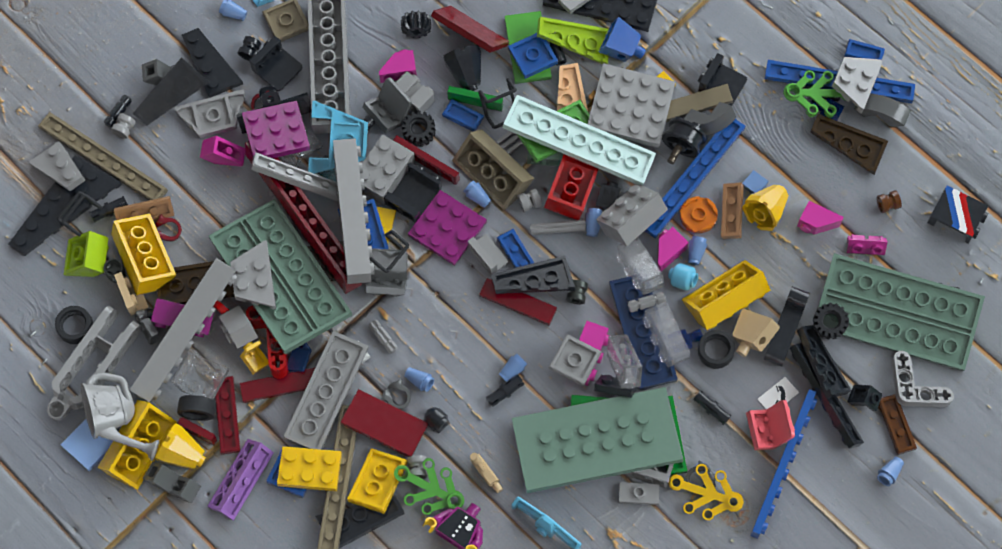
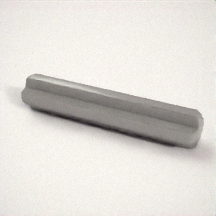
(557, 227)

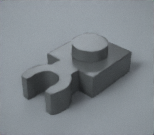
(147, 327)

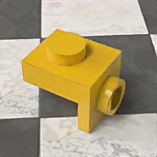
(254, 357)

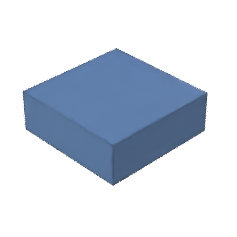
(755, 182)

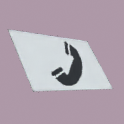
(781, 391)

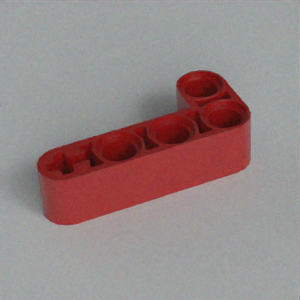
(273, 356)

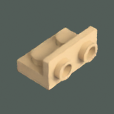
(132, 301)

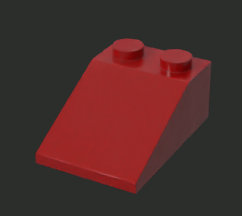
(571, 187)

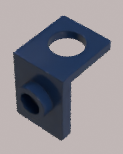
(299, 358)

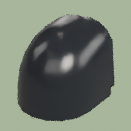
(436, 419)

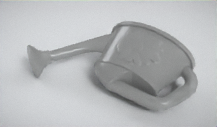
(109, 409)

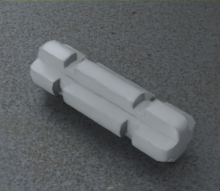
(646, 302)
(383, 336)

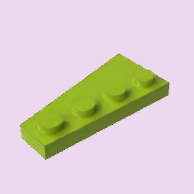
(574, 36)

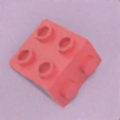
(770, 426)

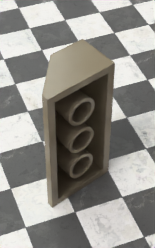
(493, 168)

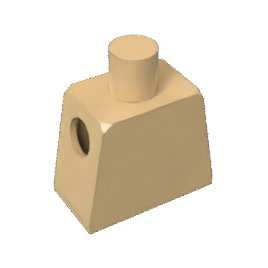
(753, 331)

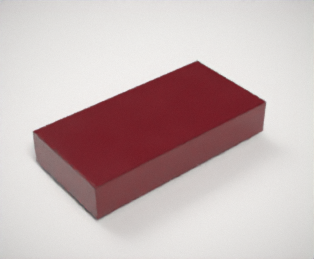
(198, 431)

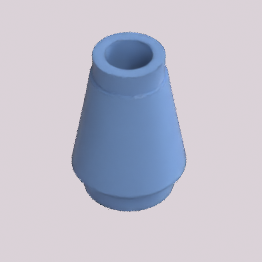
(232, 10)
(477, 194)
(592, 225)
(697, 247)
(513, 367)
(422, 380)
(888, 474)

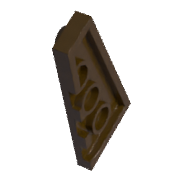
(853, 143)

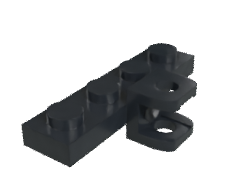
(303, 102)

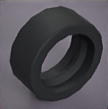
(66, 313)
(721, 335)
(196, 407)

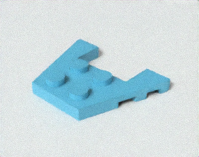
(342, 127)

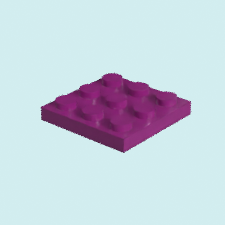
(276, 130)
(447, 227)

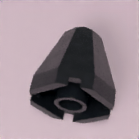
(465, 66)

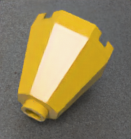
(766, 207)
(180, 449)

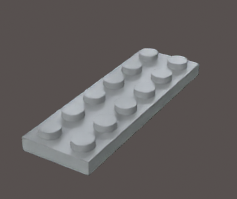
(326, 391)

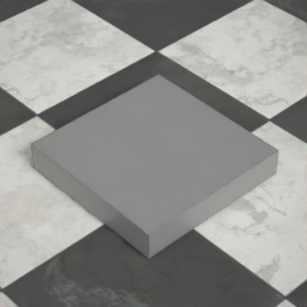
(575, 360)

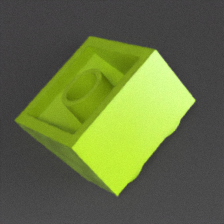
(86, 255)

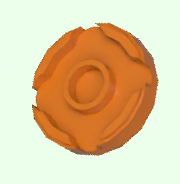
(698, 214)

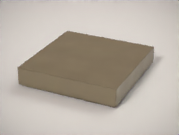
(286, 20)

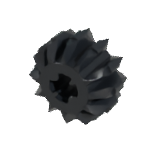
(416, 24)

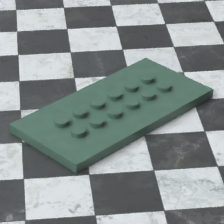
(302, 291)
(903, 311)
(597, 440)

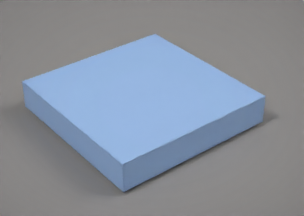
(85, 448)

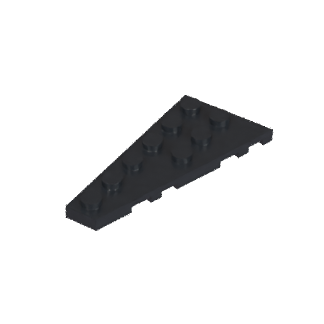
(44, 220)

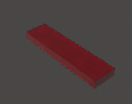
(430, 162)
(520, 303)
(273, 387)
(227, 417)

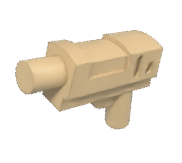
(486, 472)

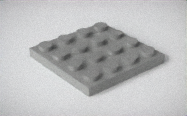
(631, 105)

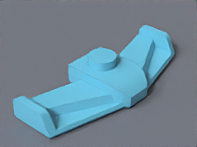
(545, 525)

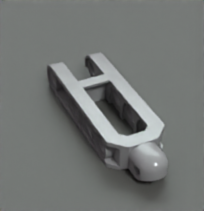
(61, 402)

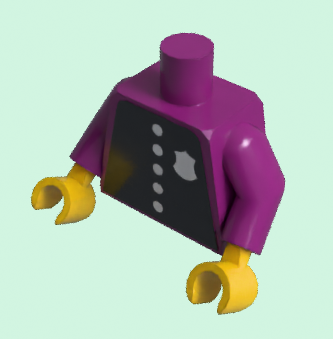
(458, 527)

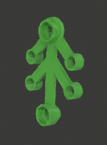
(814, 93)
(431, 489)

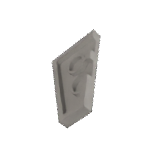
(59, 166)

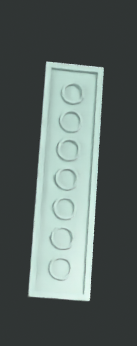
(579, 140)

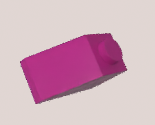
(398, 65)
(222, 152)
(818, 219)
(670, 247)

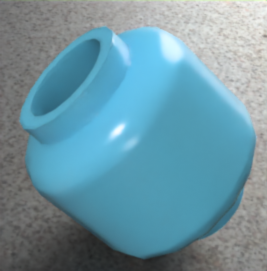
(683, 277)

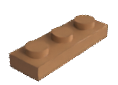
(152, 207)
(732, 211)

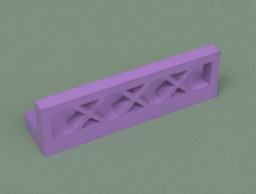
(242, 480)

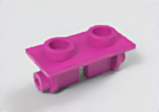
(873, 245)

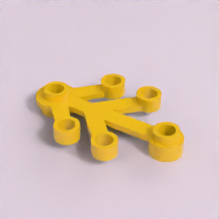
(709, 493)

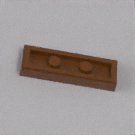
(897, 425)

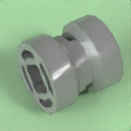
(123, 125)
(529, 200)
(416, 466)

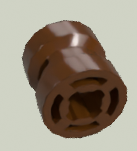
(889, 201)

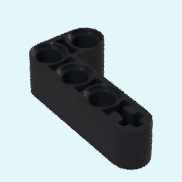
(788, 324)

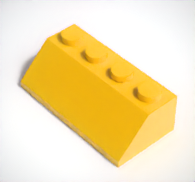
(142, 253)
(726, 294)
(129, 463)

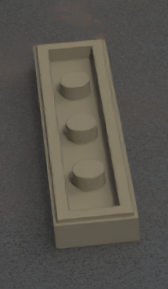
(699, 101)

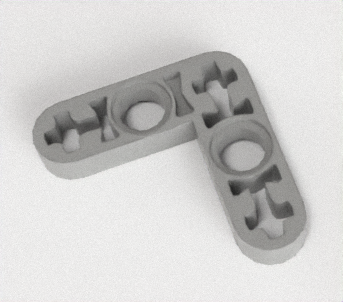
(914, 391)

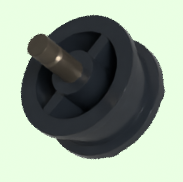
(683, 138)

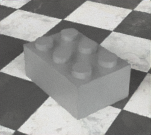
(385, 168)
(631, 214)

